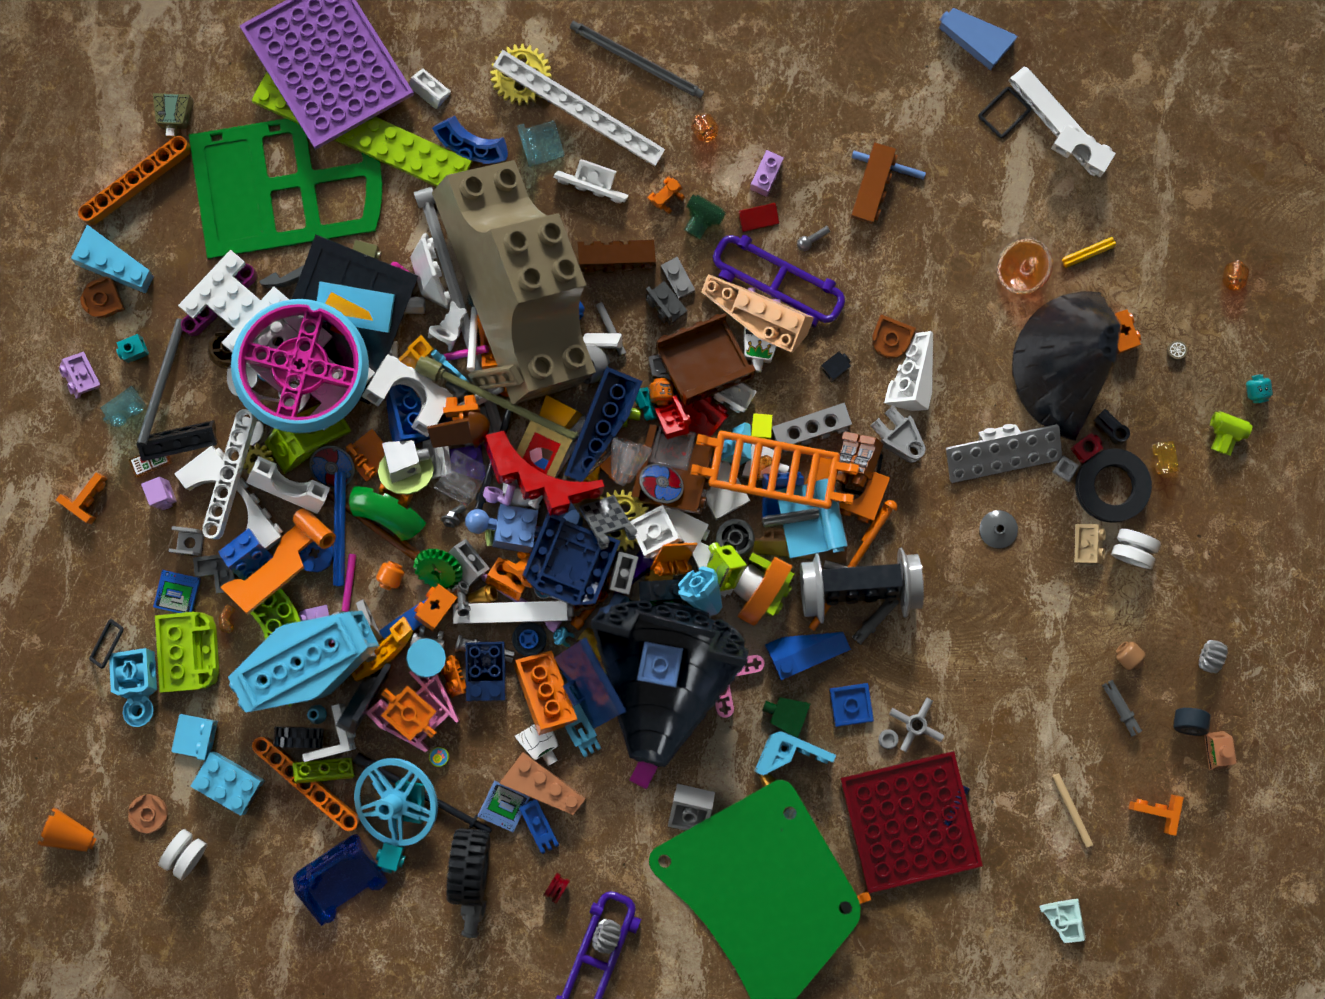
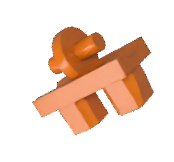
(453, 410)

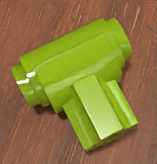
(1228, 431)

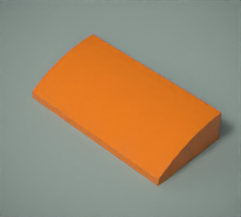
(544, 692)

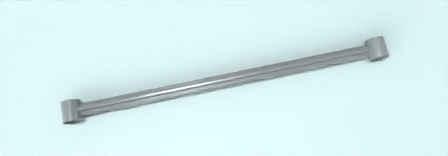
(426, 201)

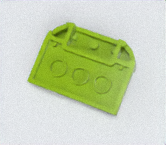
(186, 651)

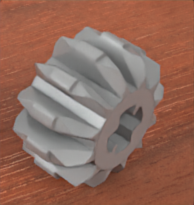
(1212, 656)
(606, 936)

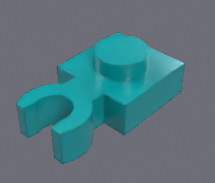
(644, 403)

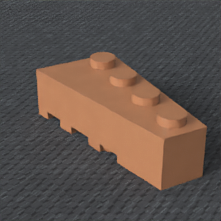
(540, 783)

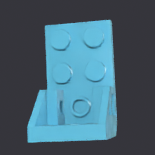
(773, 757)

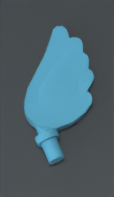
(447, 366)

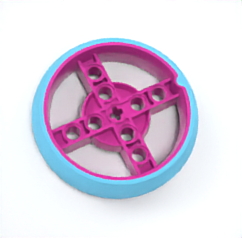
(313, 315)

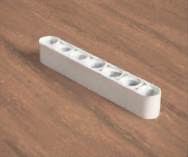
(1046, 107)
(231, 484)

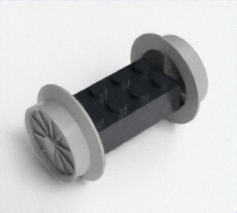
(861, 584)

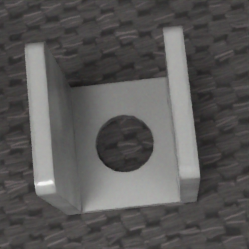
(185, 533)

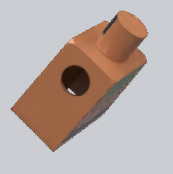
(1220, 750)

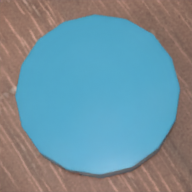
(425, 658)

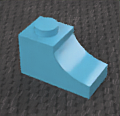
(729, 445)

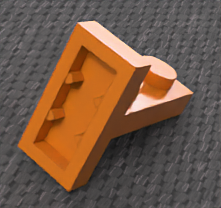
(84, 499)
(1172, 814)

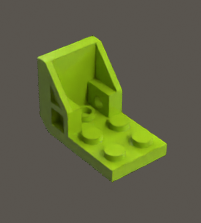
(294, 448)

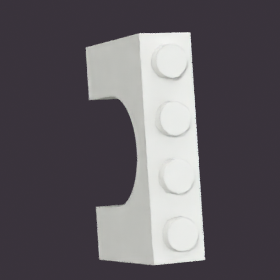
(392, 373)

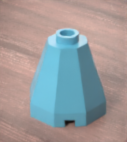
(702, 590)

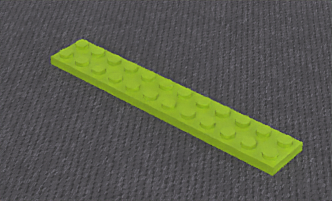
(380, 141)

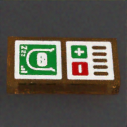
(143, 467)

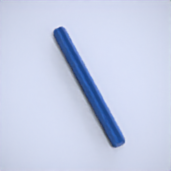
(339, 528)

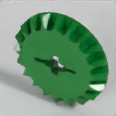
(449, 566)

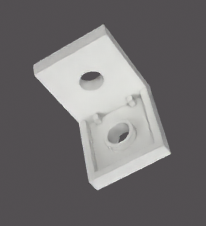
(346, 739)

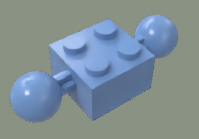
(513, 527)

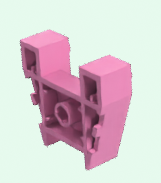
(434, 694)

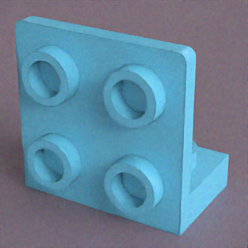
(194, 736)

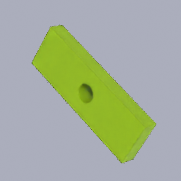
(311, 770)

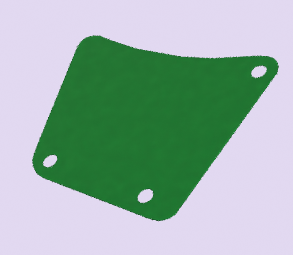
(763, 889)

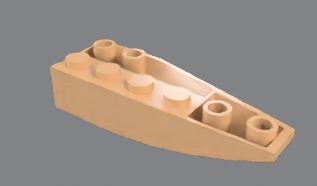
(760, 314)

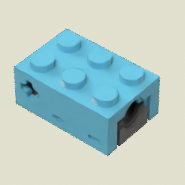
(227, 783)

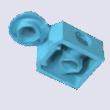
(134, 679)

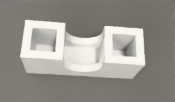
(1098, 155)

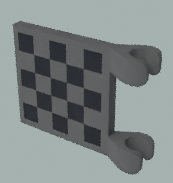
(605, 518)

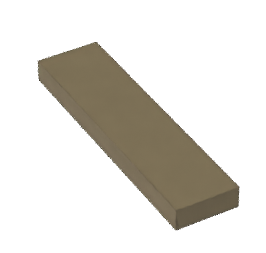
(496, 377)

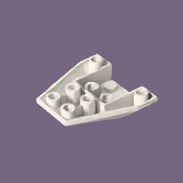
(429, 272)

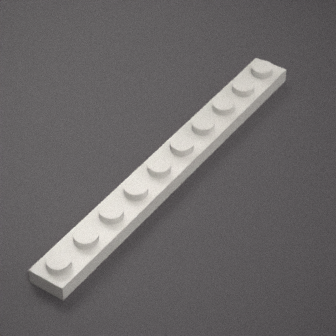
(578, 108)

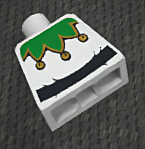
(757, 350)

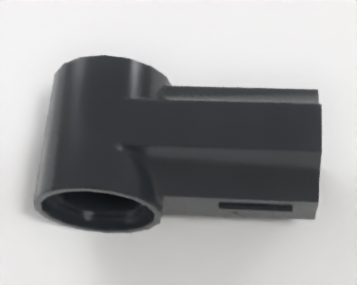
(1110, 425)

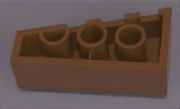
(616, 256)

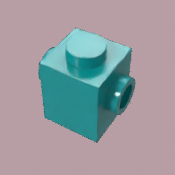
(132, 348)
(390, 857)

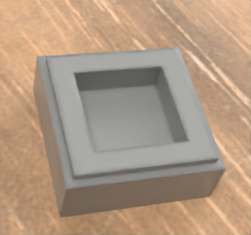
(1065, 468)

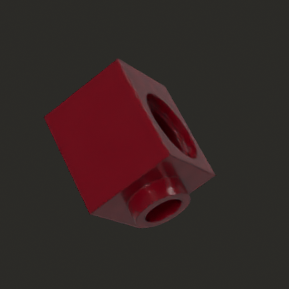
(1079, 451)

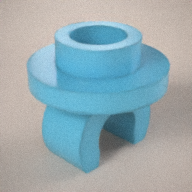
(560, 636)

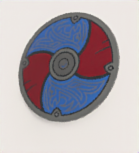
(329, 460)
(661, 483)

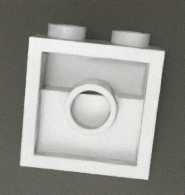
(654, 531)

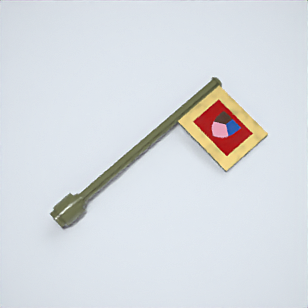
(543, 441)

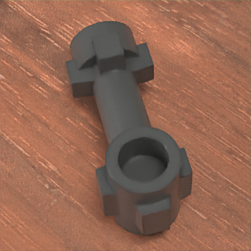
(460, 592)

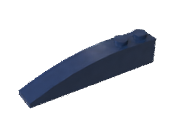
(603, 421)

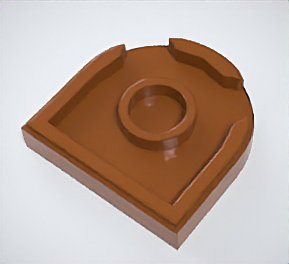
(101, 298)
(891, 337)

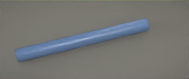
(899, 168)

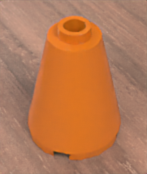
(66, 833)

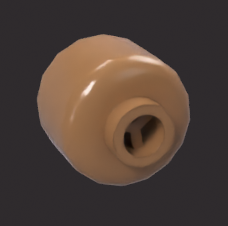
(1130, 655)

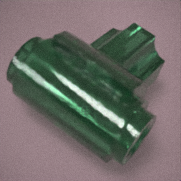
(703, 214)

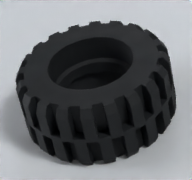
(468, 867)

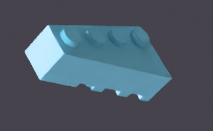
(108, 260)

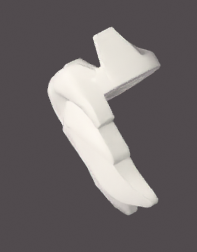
(450, 327)

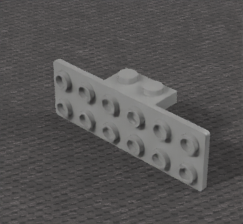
(1003, 451)

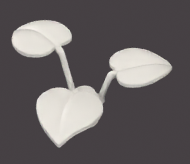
(252, 379)

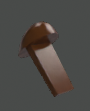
(460, 431)

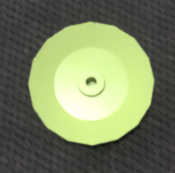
(408, 485)

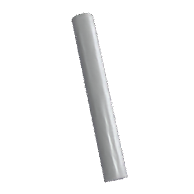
(609, 326)

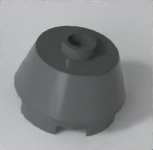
(737, 534)

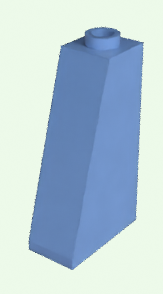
(977, 37)

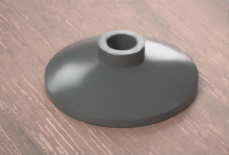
(990, 534)

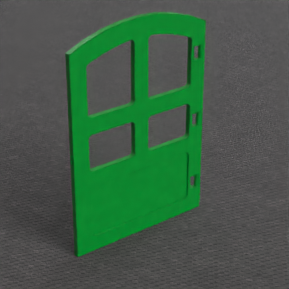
(237, 190)

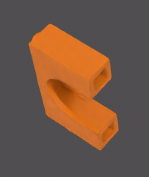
(868, 503)

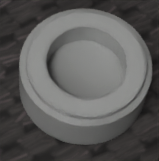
(888, 739)

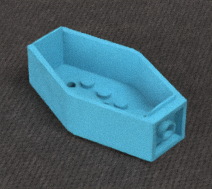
(320, 668)

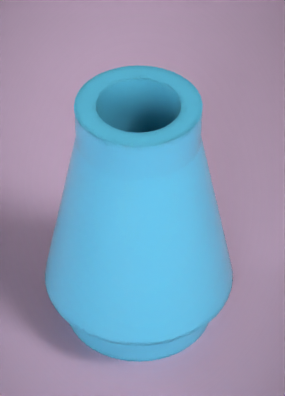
(321, 714)

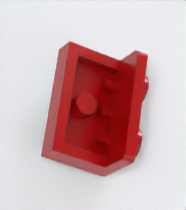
(673, 419)

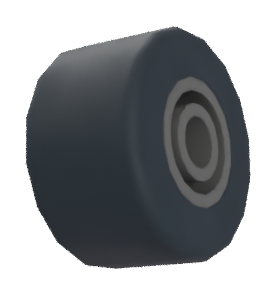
(1192, 721)

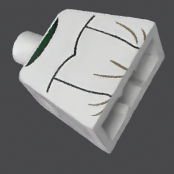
(539, 745)

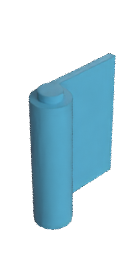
(817, 534)

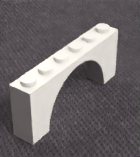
(206, 469)

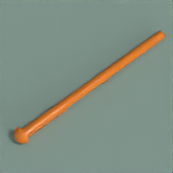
(867, 539)

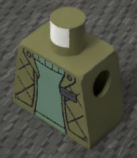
(172, 112)

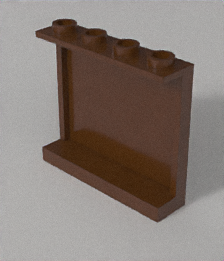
(704, 359)
(695, 487)

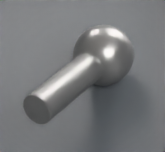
(805, 243)

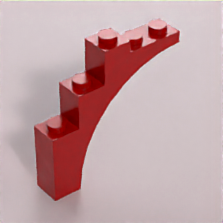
(533, 483)

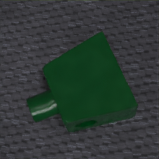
(787, 714)

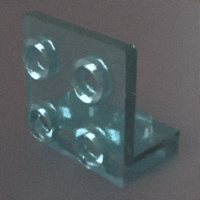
(541, 143)
(122, 407)

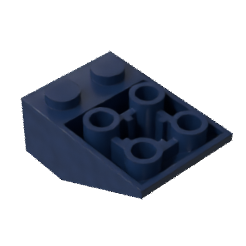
(485, 671)

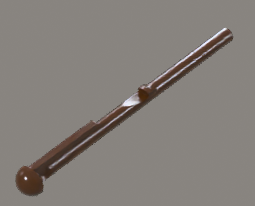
(401, 545)

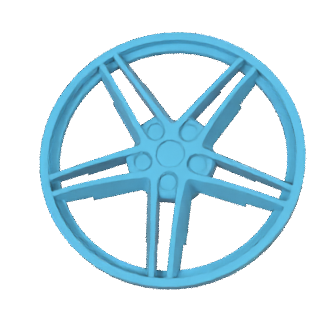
(394, 802)

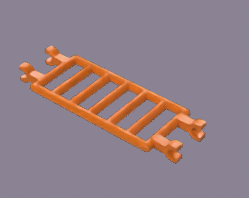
(797, 450)

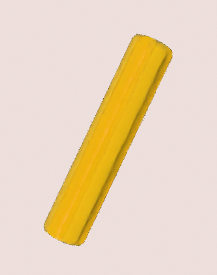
(1088, 252)

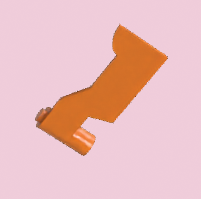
(283, 565)

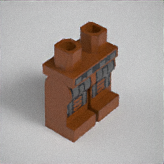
(861, 451)

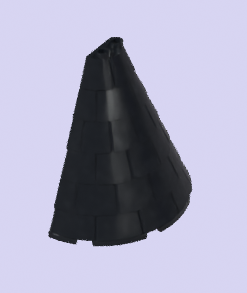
(1065, 359)
(659, 715)

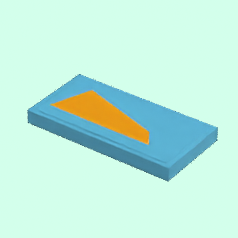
(361, 306)

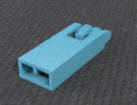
(585, 740)

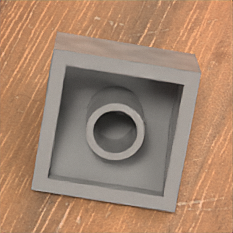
(690, 807)

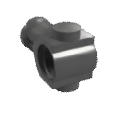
(472, 916)

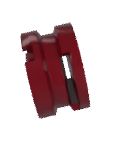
(557, 883)

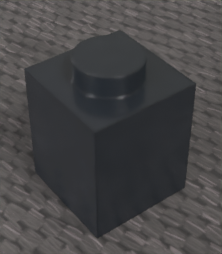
(836, 366)

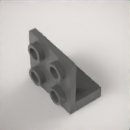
(666, 303)

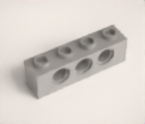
(837, 413)

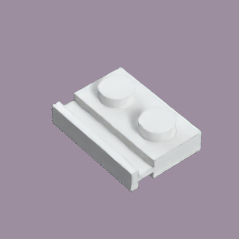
(439, 457)

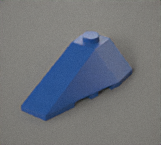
(403, 409)
(801, 652)

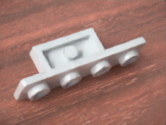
(593, 178)

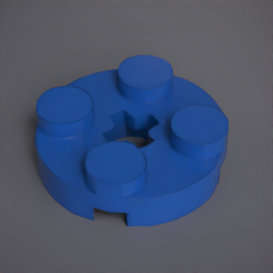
(316, 564)

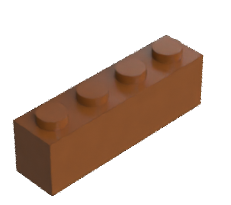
(873, 183)

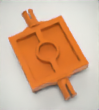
(408, 713)

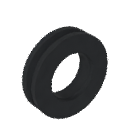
(1139, 478)

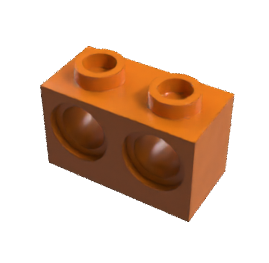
(505, 583)

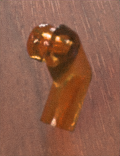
(766, 461)
(224, 622)

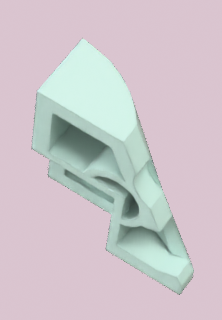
(1066, 919)

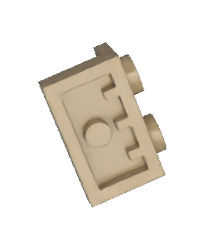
(1089, 543)

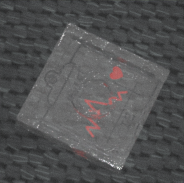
(674, 451)

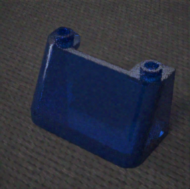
(337, 878)

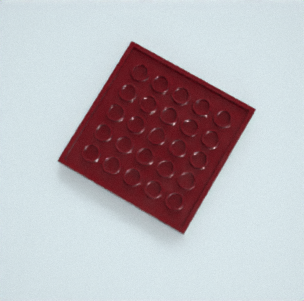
(901, 822)

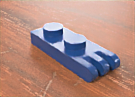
(538, 825)

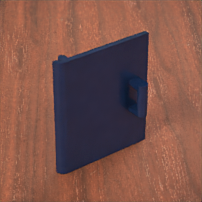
(589, 684)

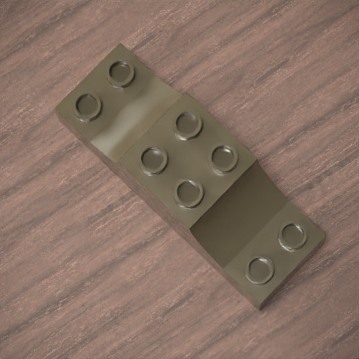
(518, 277)

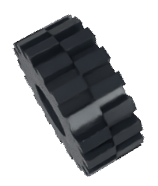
(298, 737)

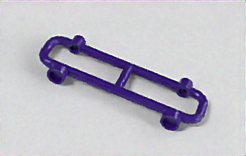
(729, 273)
(630, 924)

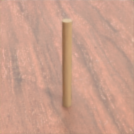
(1072, 810)

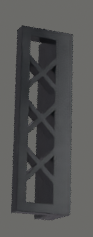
(178, 440)
(362, 700)

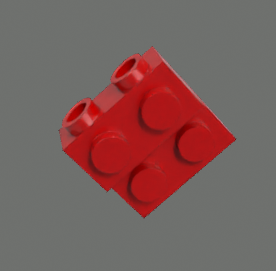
(706, 416)

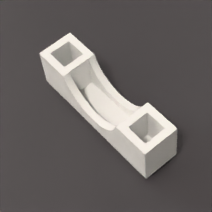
(307, 495)

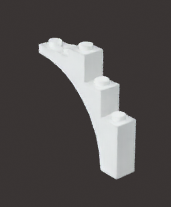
(693, 531)

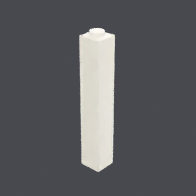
(515, 612)

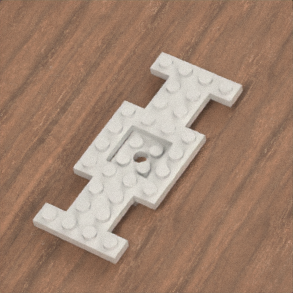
(238, 305)

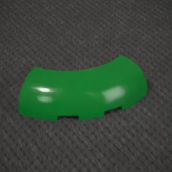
(386, 511)

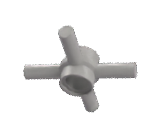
(924, 728)

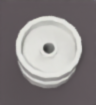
(1136, 548)
(182, 854)

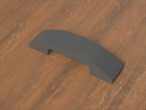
(275, 281)

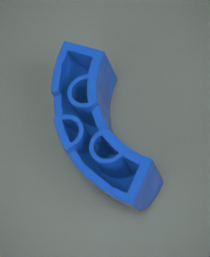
(469, 146)

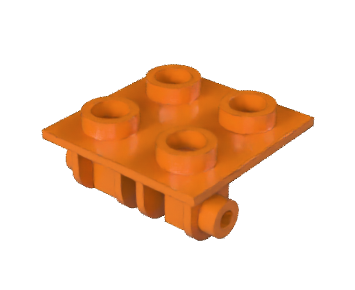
(367, 454)
(673, 559)
(454, 685)

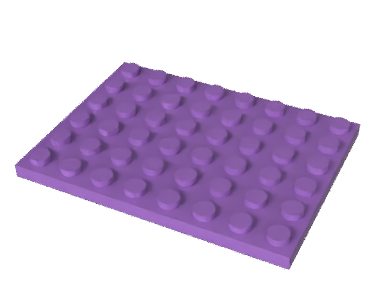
(326, 65)

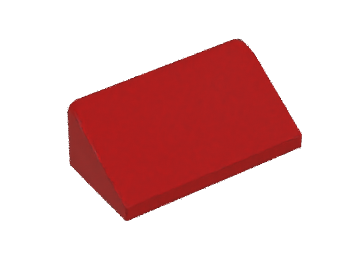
(758, 217)

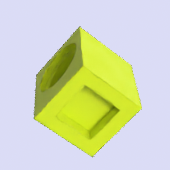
(761, 426)

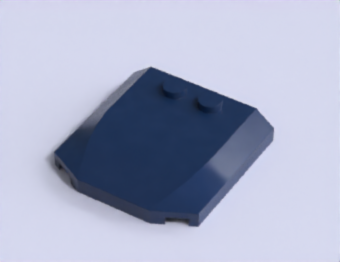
(569, 562)

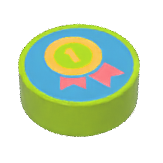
(439, 756)

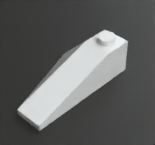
(913, 382)

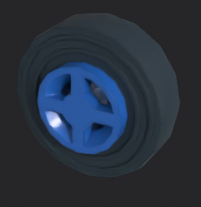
(531, 634)

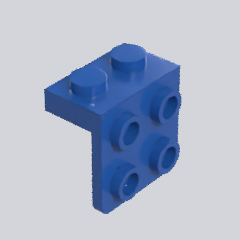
(245, 554)

